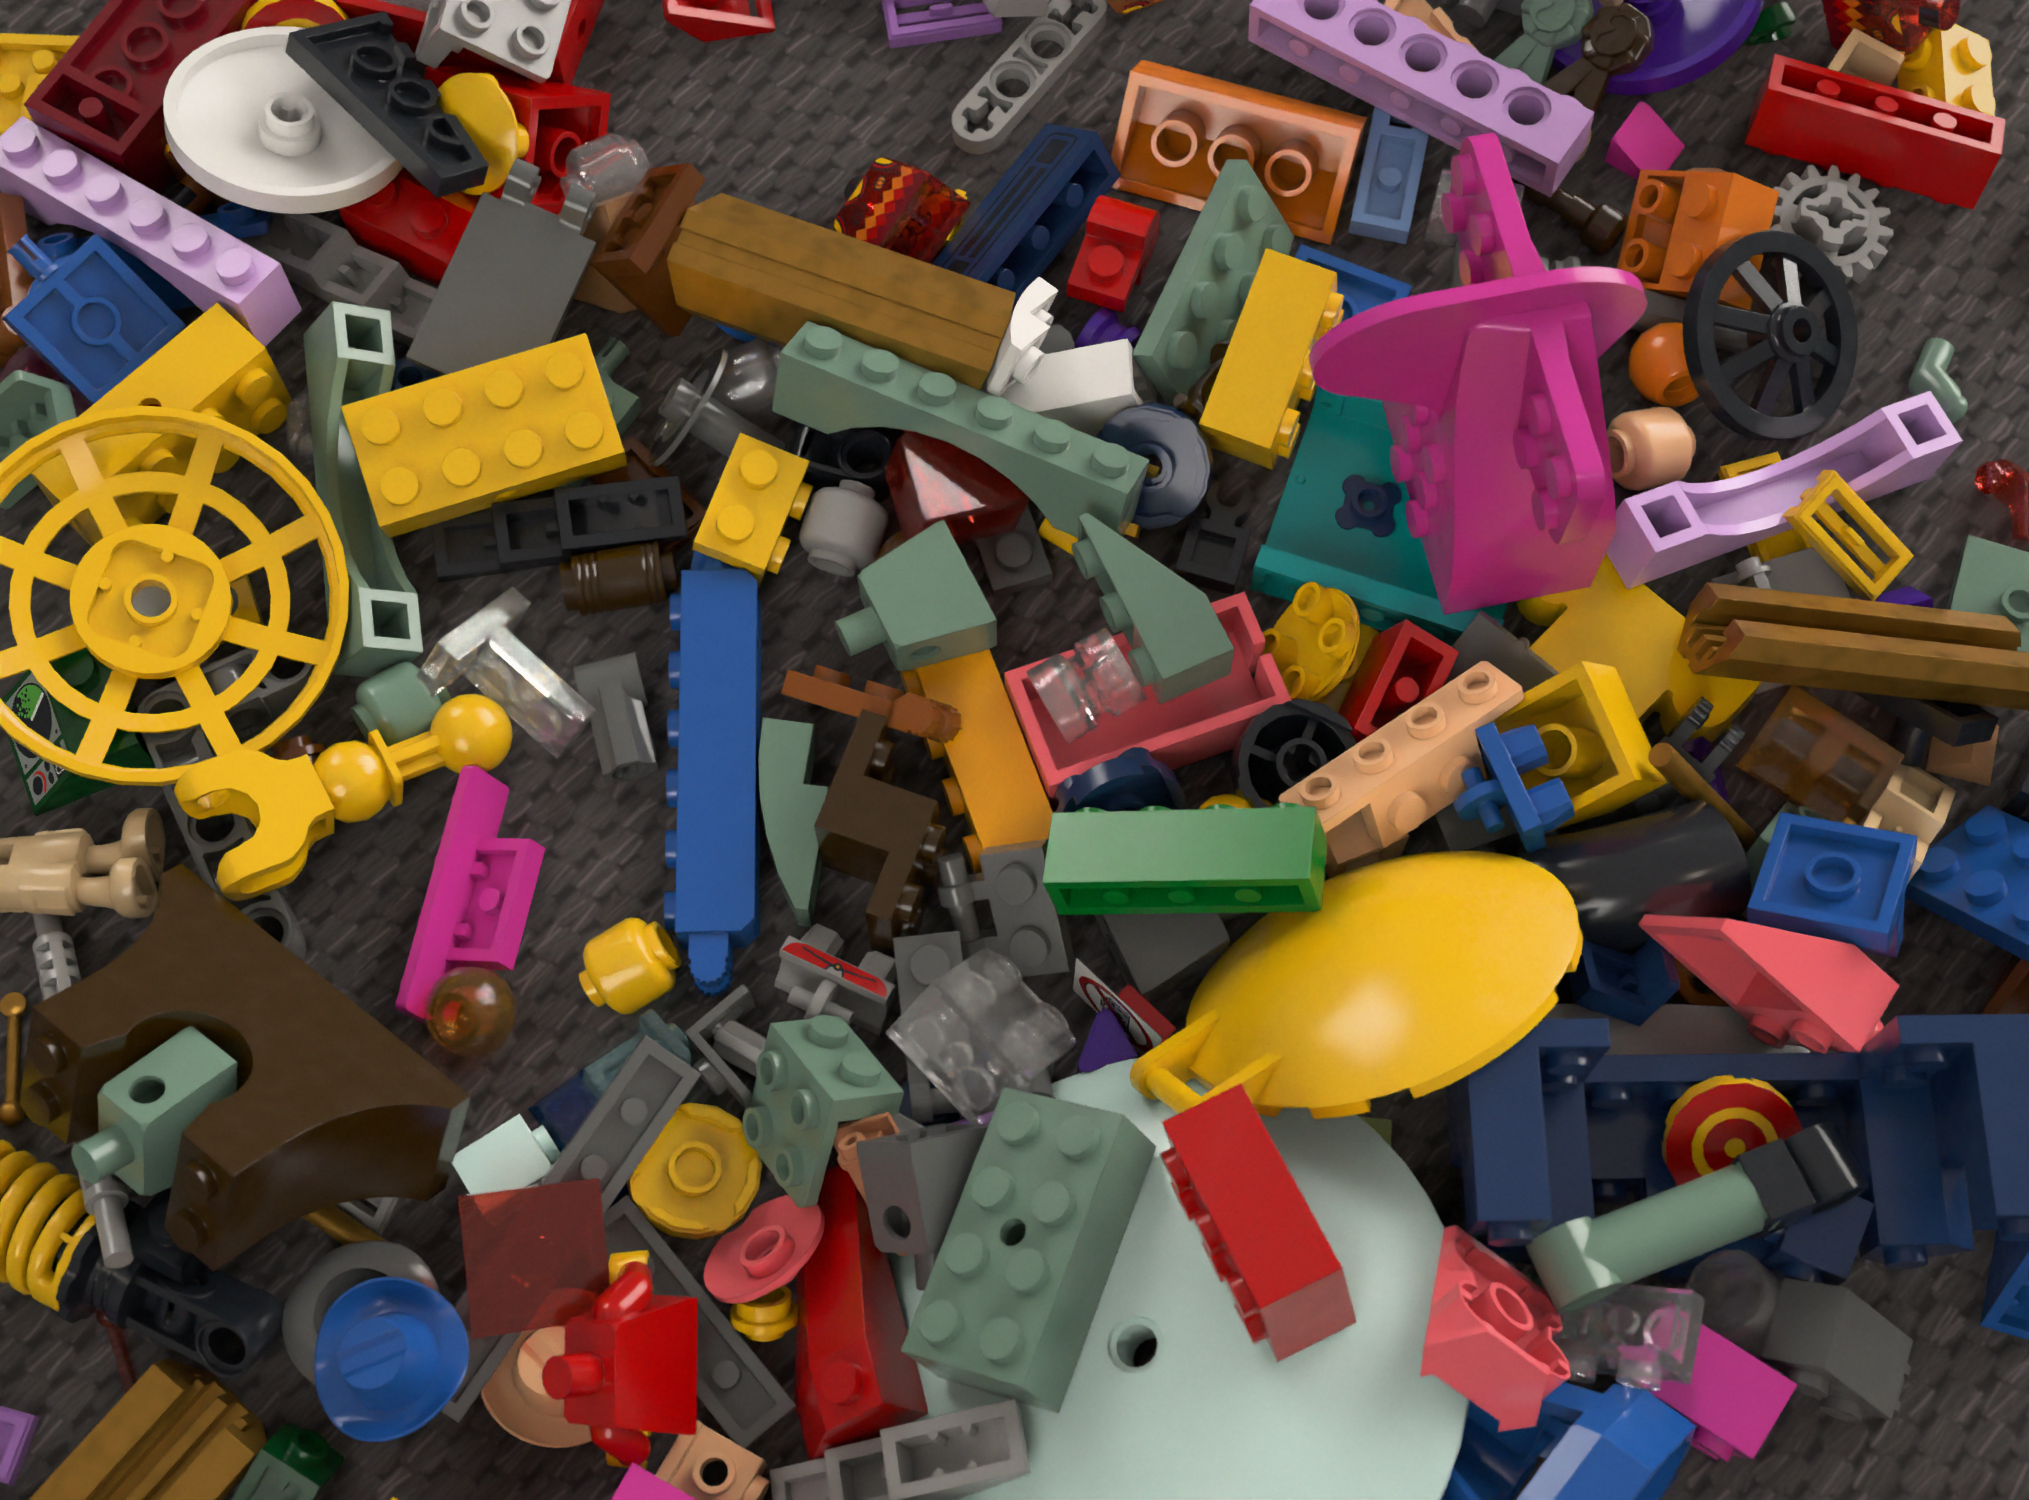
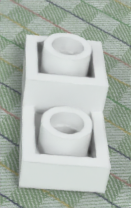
(1019, 350)

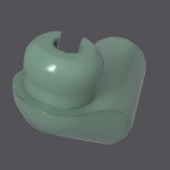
(1932, 376)

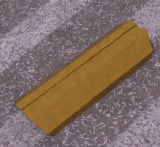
(778, 272)
(1855, 646)
(163, 1440)

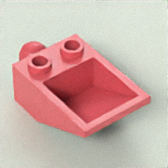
(1782, 981)

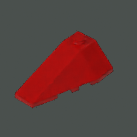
(850, 1332)

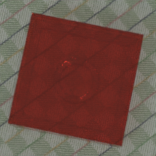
(532, 1255)

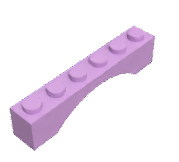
(193, 255)
(1700, 521)

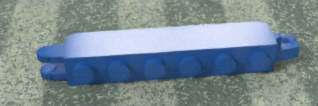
(717, 769)

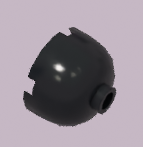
(1285, 748)

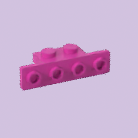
(474, 895)

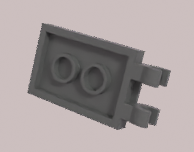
(507, 277)

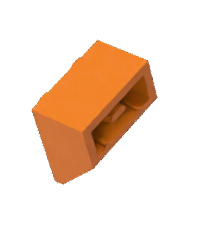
(1684, 219)

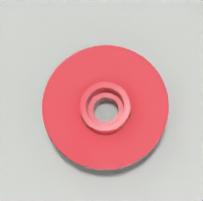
(763, 1251)

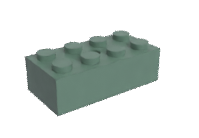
(1030, 1248)

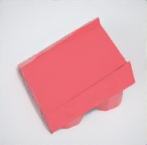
(1492, 1333)

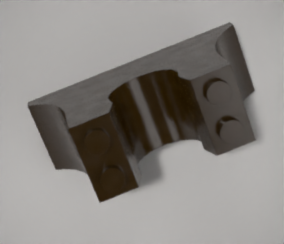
(323, 1092)

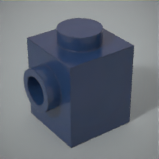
(1820, 1245)

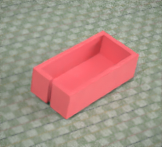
(1174, 732)

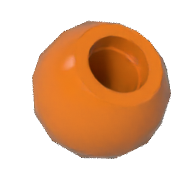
(1660, 367)

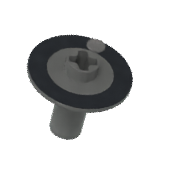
(694, 411)

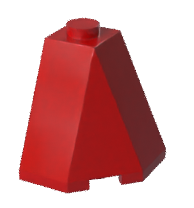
(555, 118)

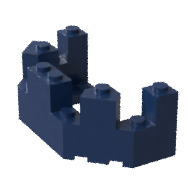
(1921, 1101)

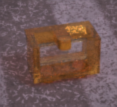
(1820, 758)

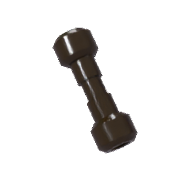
(1598, 225)

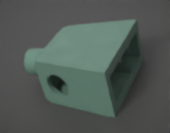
(920, 604)
(150, 1108)

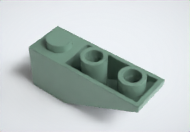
(1164, 617)

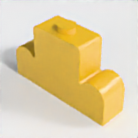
(1638, 638)

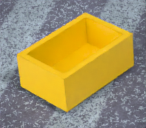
(1268, 360)

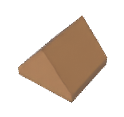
(1964, 762)

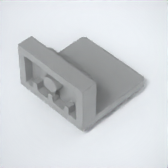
(509, 32)

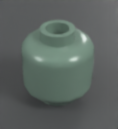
(395, 704)

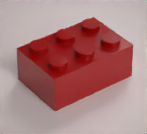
(1256, 1224)

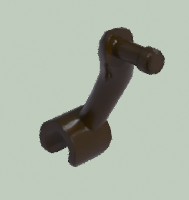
(1196, 398)

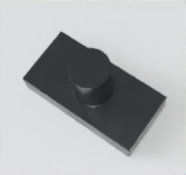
(1922, 719)

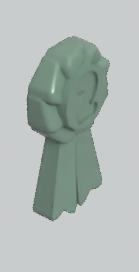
(1547, 28)

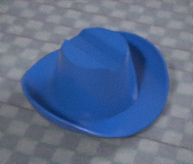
(388, 1358)

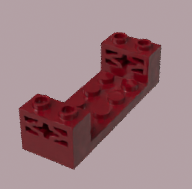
(115, 78)

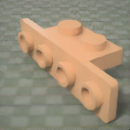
(1411, 762)

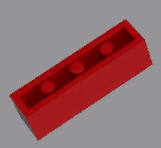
(1875, 132)

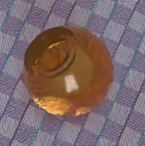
(472, 1005)

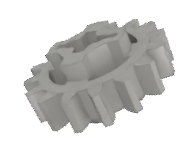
(1834, 219)

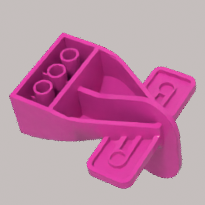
(1494, 399)

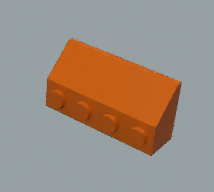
(1186, 125)

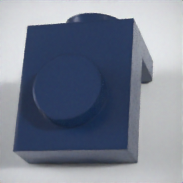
(1624, 984)

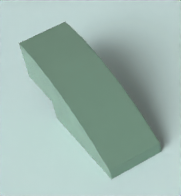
(791, 810)

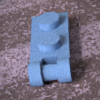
(1388, 180)

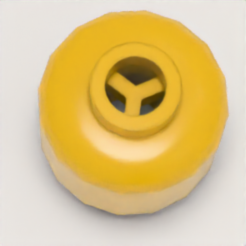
(629, 965)

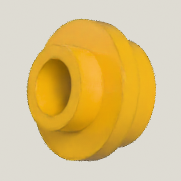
(767, 1316)

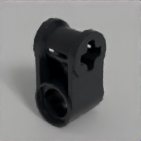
(839, 454)

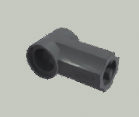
(620, 721)

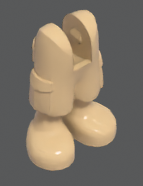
(58, 868)

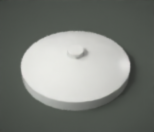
(266, 131)

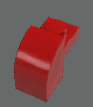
(1113, 252)

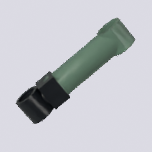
(1750, 1198)

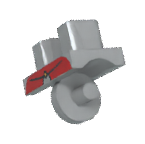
(833, 987)

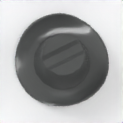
(331, 1278)

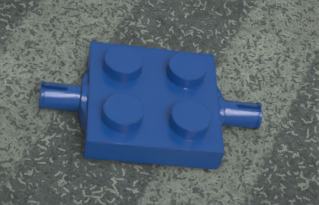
(89, 316)

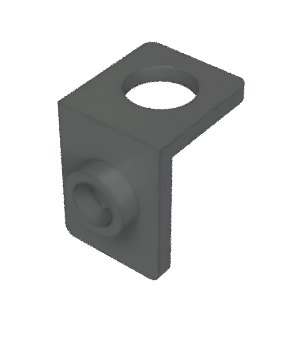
(701, 1034)

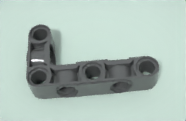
(191, 745)

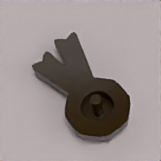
(1611, 45)

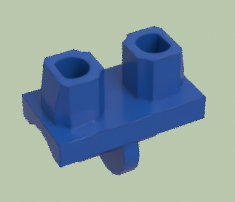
(1531, 810)

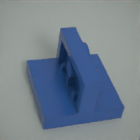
(1835, 882)

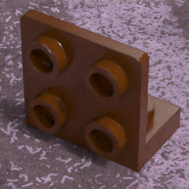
(641, 238)

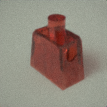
(941, 481)

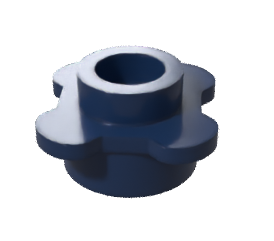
(1382, 496)

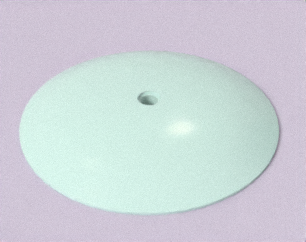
(1211, 1406)

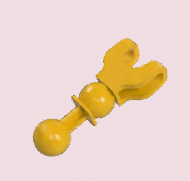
(349, 782)

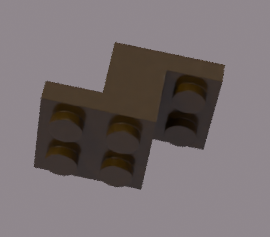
(880, 833)

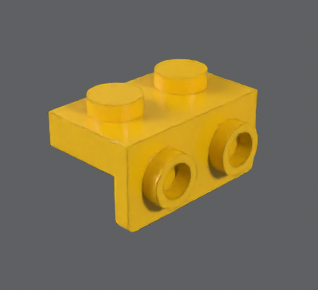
(1951, 69)
(752, 507)

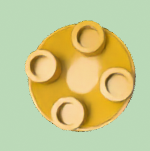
(489, 123)
(1314, 641)

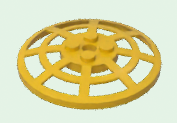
(180, 564)

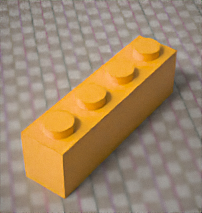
(988, 760)

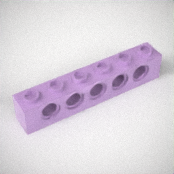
(1334, 43)

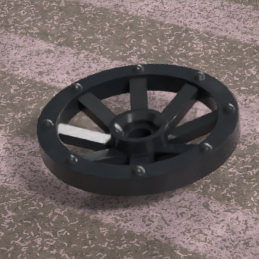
(1778, 335)

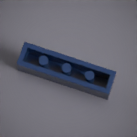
(1032, 210)

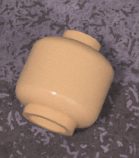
(1650, 448)

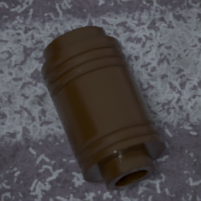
(618, 578)

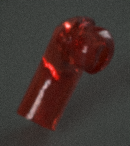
(2011, 487)

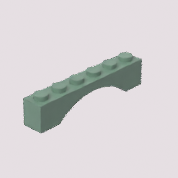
(346, 362)
(848, 384)

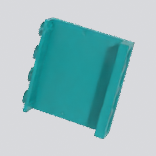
(1305, 544)

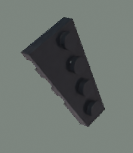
(383, 92)

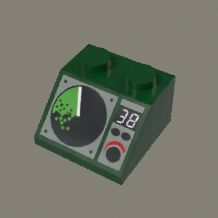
(47, 783)

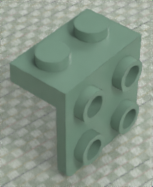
(806, 1085)

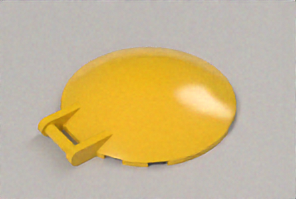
(1387, 988)

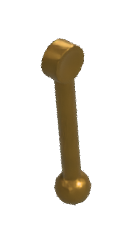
(13, 1007)

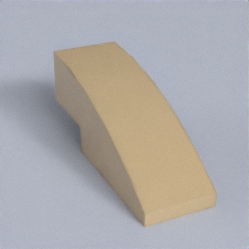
(1912, 805)

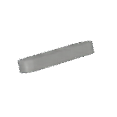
(1023, 64)

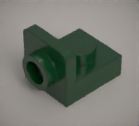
(290, 1467)

